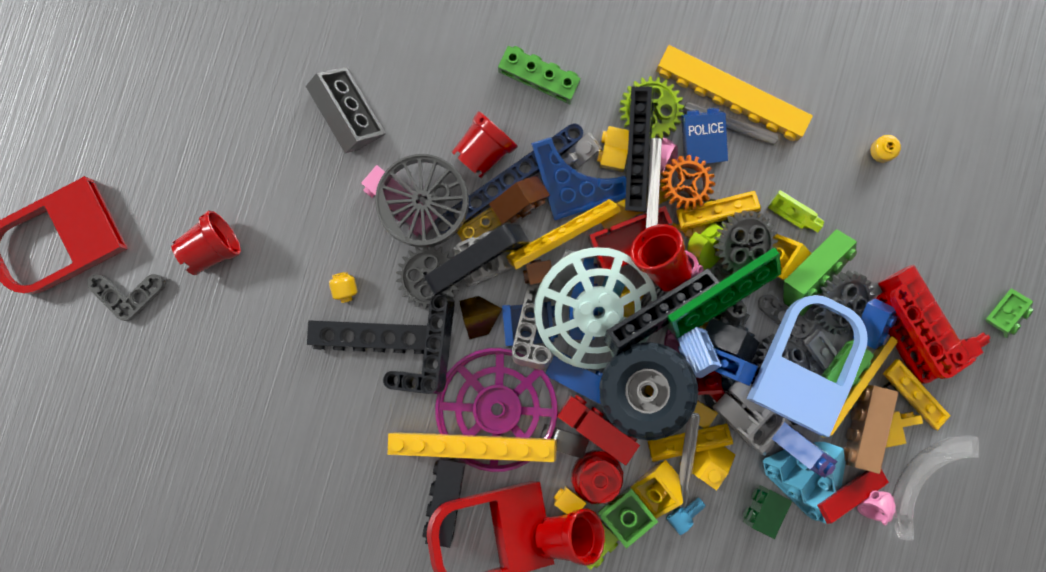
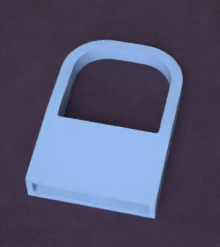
(802, 393)

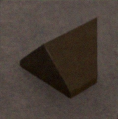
(479, 316)

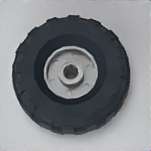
(625, 397)

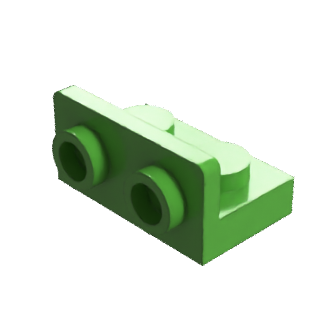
(1010, 312)

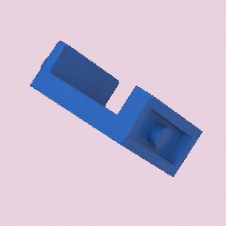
(511, 318)

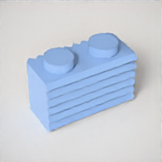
(699, 352)

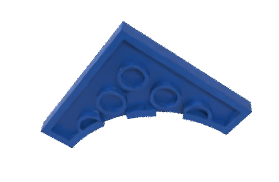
(569, 189)

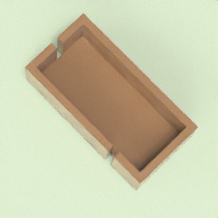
(870, 428)

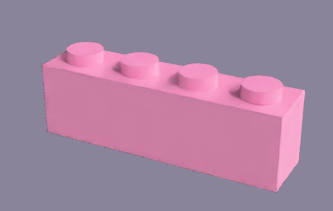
(371, 183)

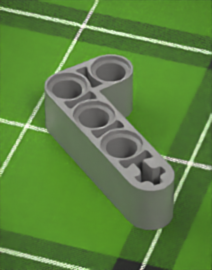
(527, 344)

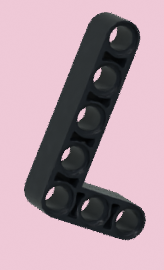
(503, 239)
(430, 352)

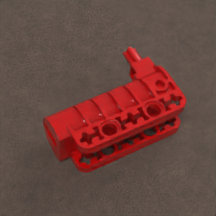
(926, 329)

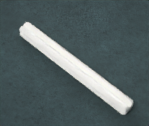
(654, 182)

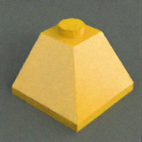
(791, 254)
(713, 465)
(659, 489)

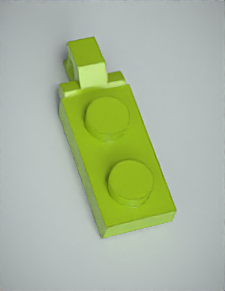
(795, 212)

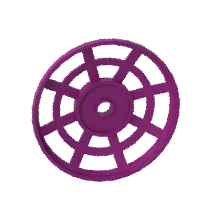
(491, 395)

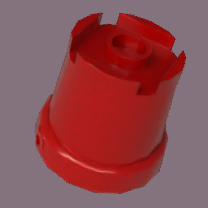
(483, 145)
(206, 244)
(662, 256)
(597, 477)
(572, 537)

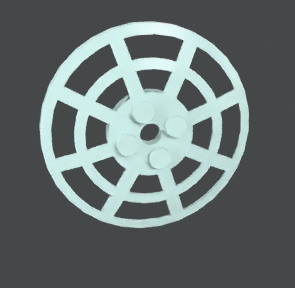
(587, 301)

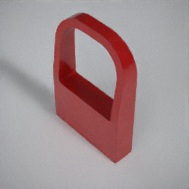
(82, 226)
(515, 519)

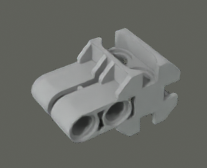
(494, 267)
(751, 421)

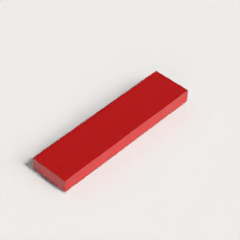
(851, 495)

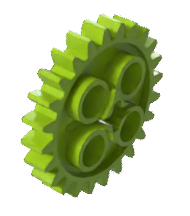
(667, 99)

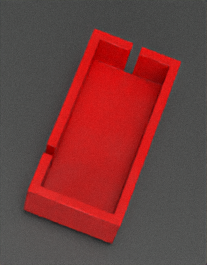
(622, 236)
(596, 429)

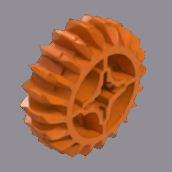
(682, 175)

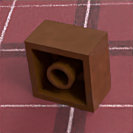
(520, 200)

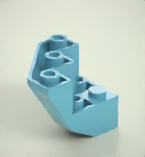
(802, 484)

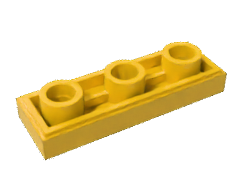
(475, 228)

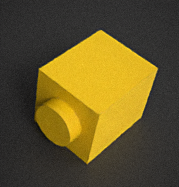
(568, 500)

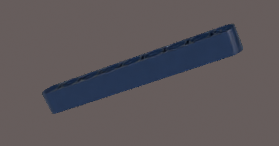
(514, 171)

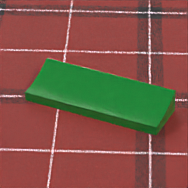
(725, 294)

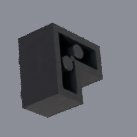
(732, 340)

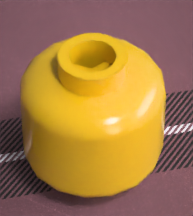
(885, 148)
(343, 287)

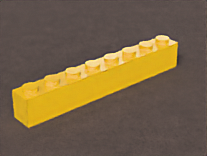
(733, 93)
(472, 446)

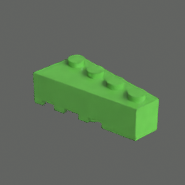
(818, 268)

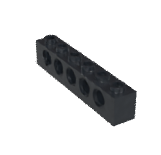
(639, 148)
(655, 315)
(318, 329)

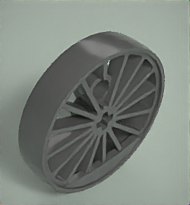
(387, 217)

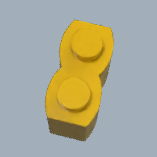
(615, 149)

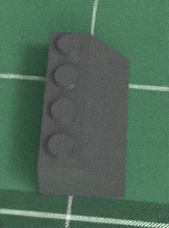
(345, 109)

